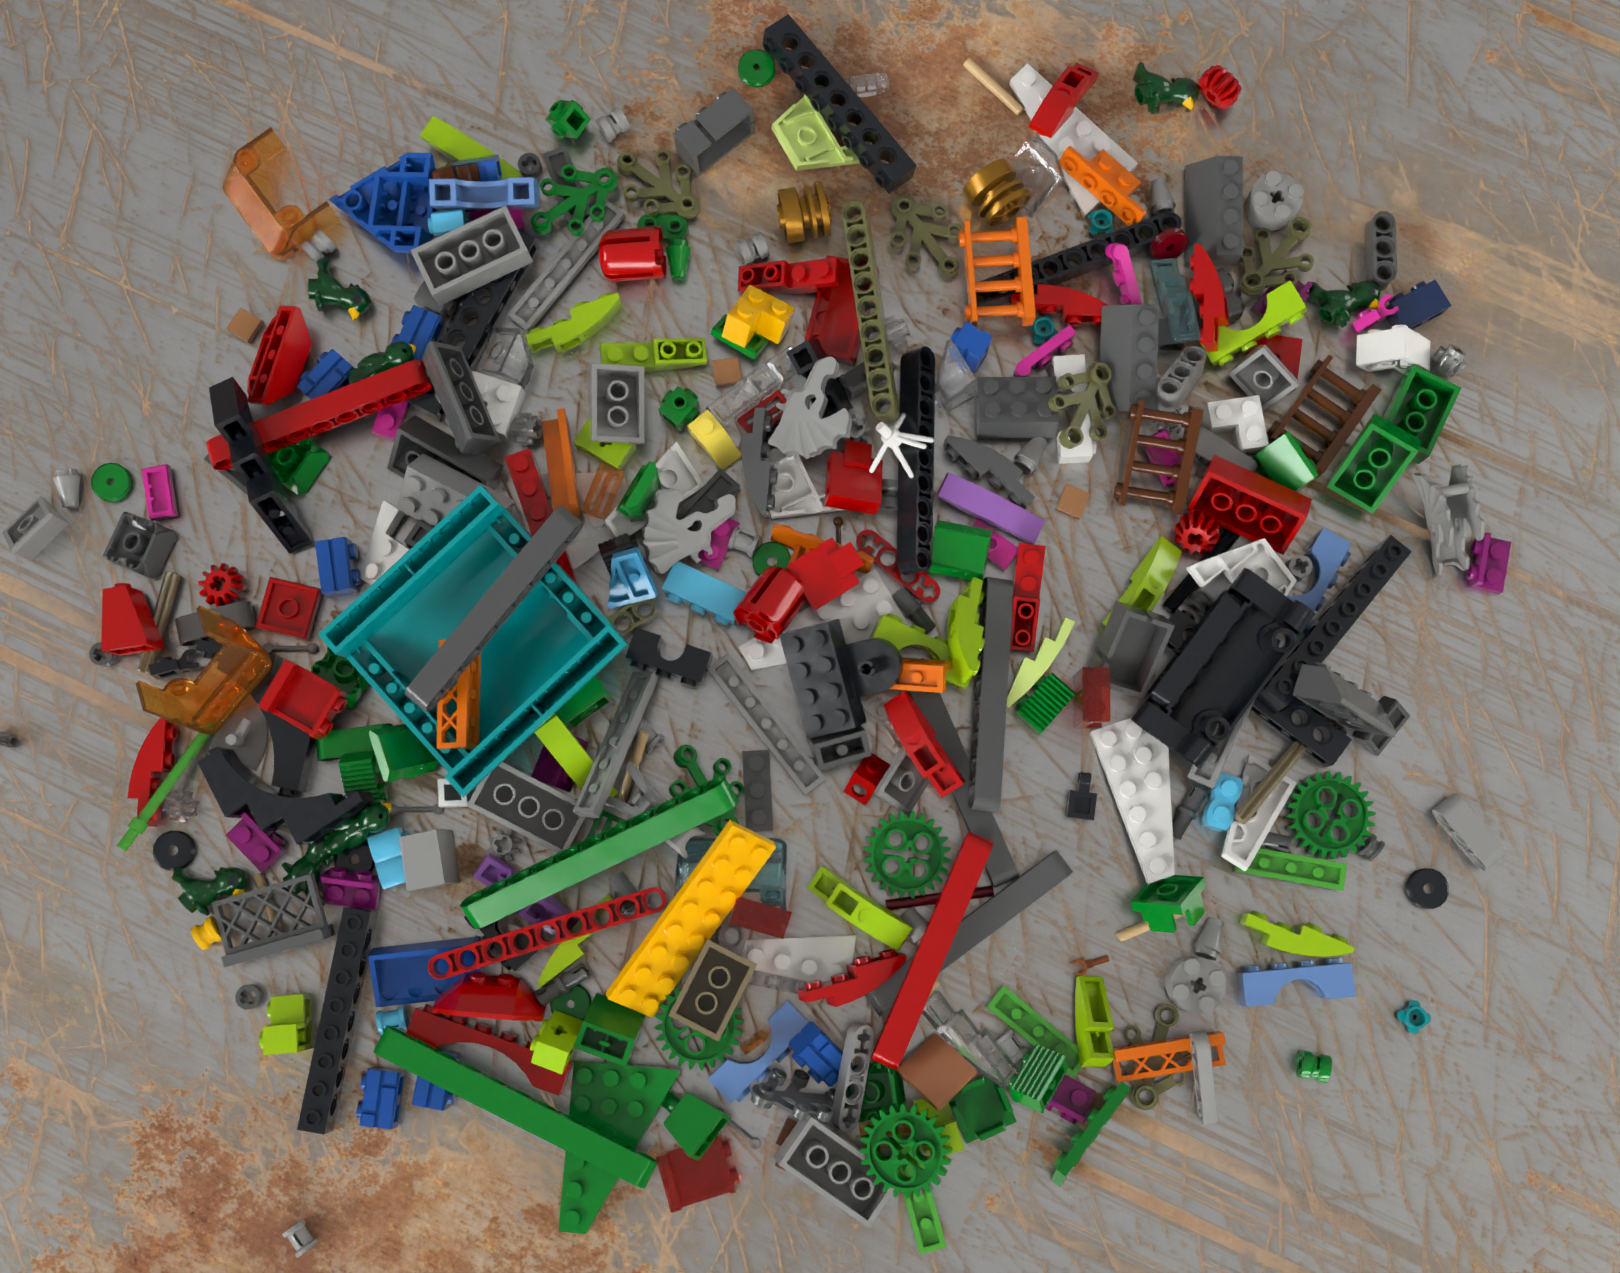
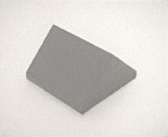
(1264, 376)
(34, 529)
(902, 783)
(429, 859)

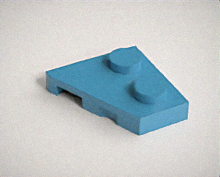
(629, 579)

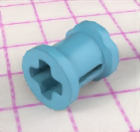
(395, 1018)

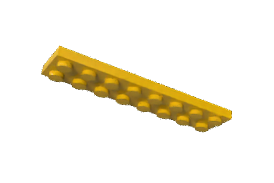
(691, 919)

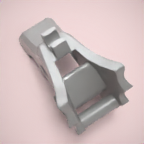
(803, 429)
(1450, 518)
(670, 540)
(645, 799)

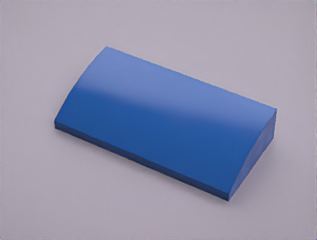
(402, 972)

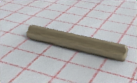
(161, 616)
(1269, 782)

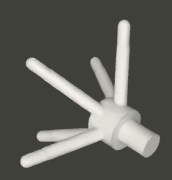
(893, 438)

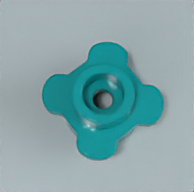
(1101, 215)
(1043, 322)
(1421, 1020)

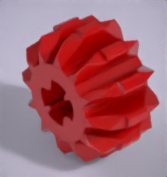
(1219, 87)
(1197, 532)
(213, 583)

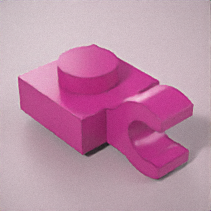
(1370, 318)

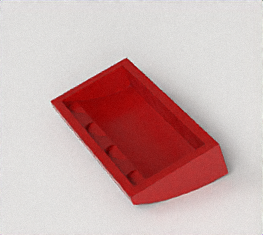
(835, 318)

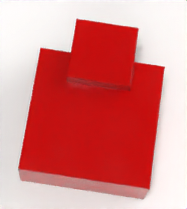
(850, 482)
(827, 571)

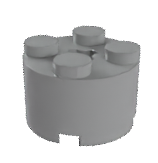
(1273, 201)
(1206, 973)

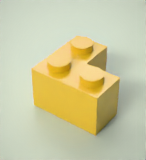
(757, 314)

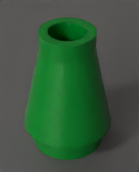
(678, 257)

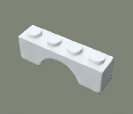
(1073, 364)

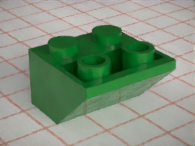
(1286, 463)
(610, 1030)

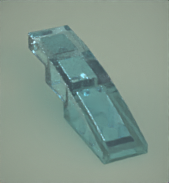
(1174, 300)

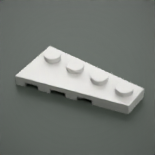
(802, 956)

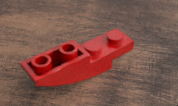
(1062, 98)
(790, 278)
(1211, 295)
(1072, 305)
(1026, 596)
(921, 745)
(153, 758)
(862, 978)

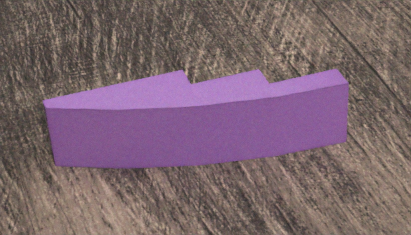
(990, 508)
(494, 869)

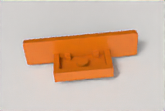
(1106, 181)
(804, 543)

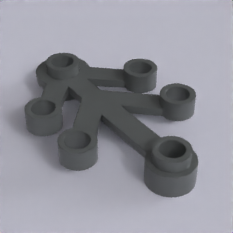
(765, 1096)

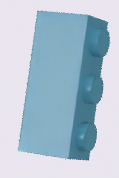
(702, 593)

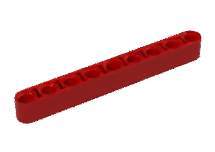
(331, 410)
(535, 934)
(932, 951)

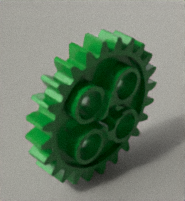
(1351, 827)
(902, 878)
(711, 1048)
(888, 1167)

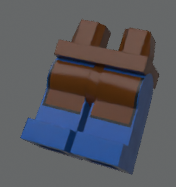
(474, 169)

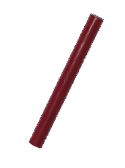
(930, 899)

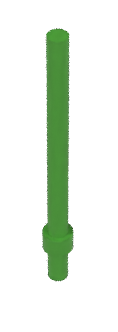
(138, 824)

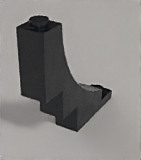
(250, 459)
(291, 745)
(305, 817)

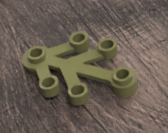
(660, 188)
(923, 232)
(1274, 260)
(1086, 403)
(1154, 1062)

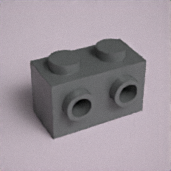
(840, 748)

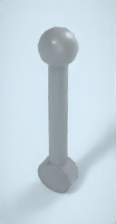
(311, 648)
(435, 809)
(754, 1142)

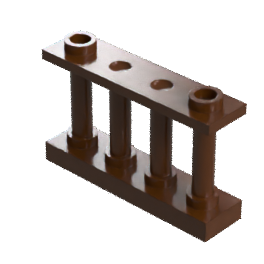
(1348, 418)
(1178, 472)

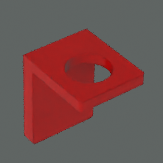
(868, 775)

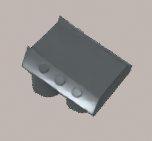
(140, 545)

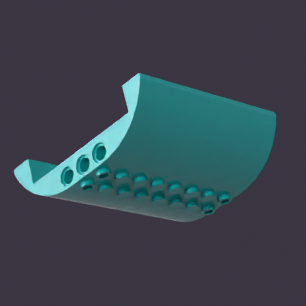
(527, 667)

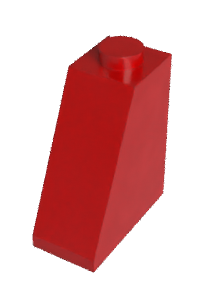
(127, 622)

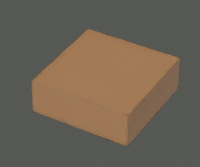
(245, 325)
(726, 371)
(1073, 501)

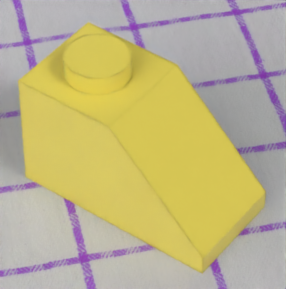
(714, 440)

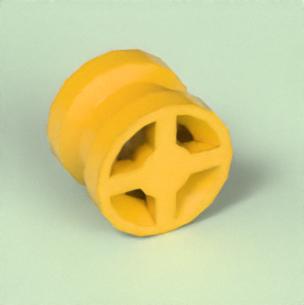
(206, 933)

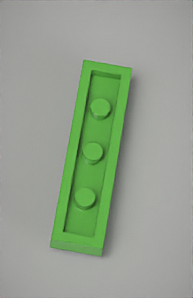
(1297, 869)
(1034, 1027)
(923, 1215)

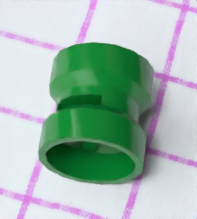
(1314, 1066)

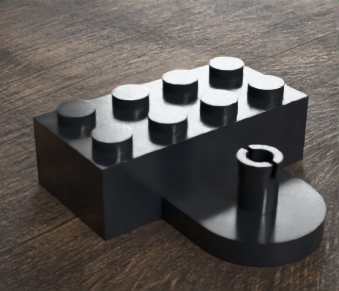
(834, 675)

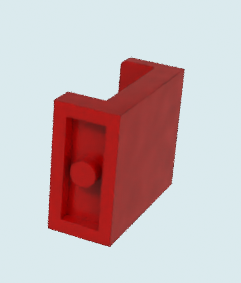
(304, 699)

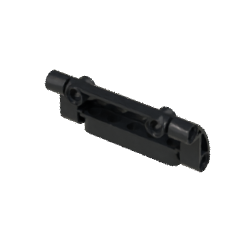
(1222, 667)

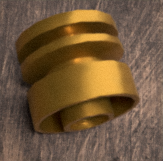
(996, 192)
(803, 212)

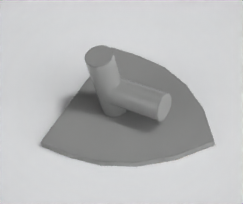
(246, 735)

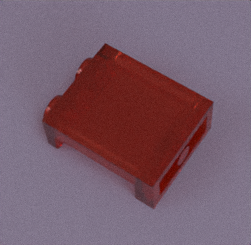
(1092, 697)
(760, 917)
(692, 1180)

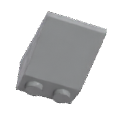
(616, 403)

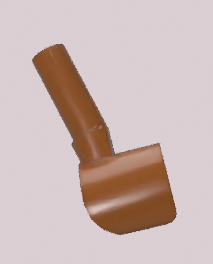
(1090, 963)

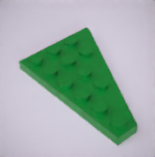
(619, 1104)

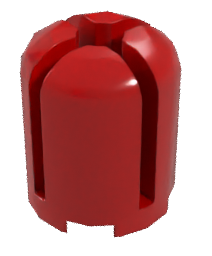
(632, 254)
(771, 603)

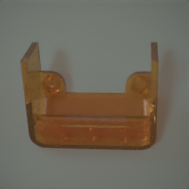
(281, 230)
(219, 688)

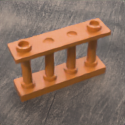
(1020, 259)

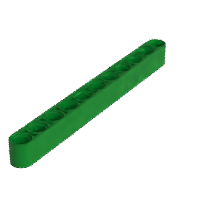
(599, 852)
(515, 1106)

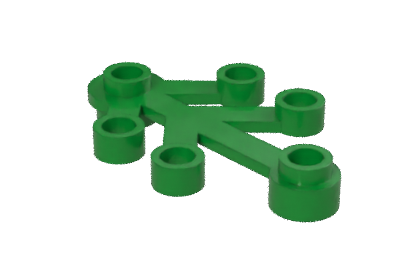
(577, 198)
(699, 778)

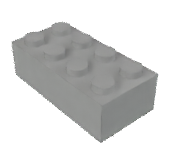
(471, 256)
(434, 490)
(527, 807)
(833, 1169)

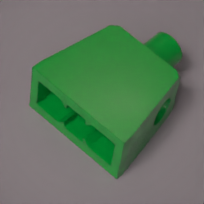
(693, 1123)

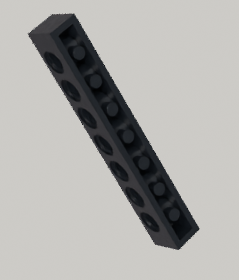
(787, 34)
(477, 334)
(1335, 620)
(1334, 736)
(337, 1020)

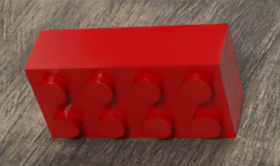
(1249, 504)

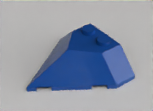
(394, 202)

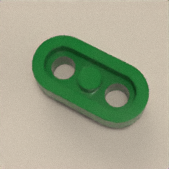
(666, 222)

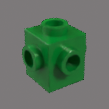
(567, 119)
(679, 407)

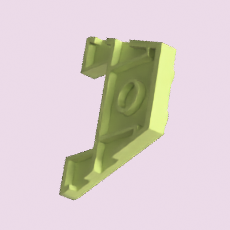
(809, 140)

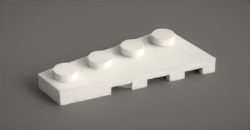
(674, 474)
(1245, 839)

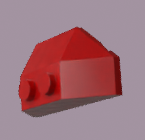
(279, 357)
(490, 998)

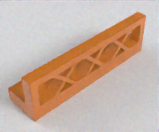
(561, 463)
(923, 675)
(467, 709)
(1160, 1048)

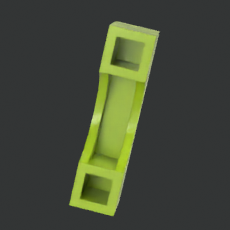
(1283, 306)
(902, 636)

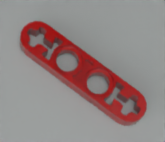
(892, 570)

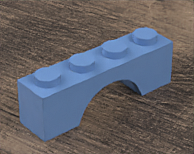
(479, 195)
(1327, 554)
(1261, 987)
(735, 1076)

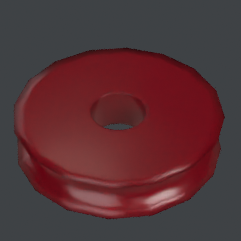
(1174, 238)

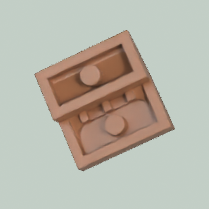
(936, 1071)

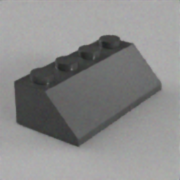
(1215, 209)
(1131, 353)
(459, 398)
(421, 437)
(1341, 700)

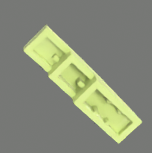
(1030, 670)

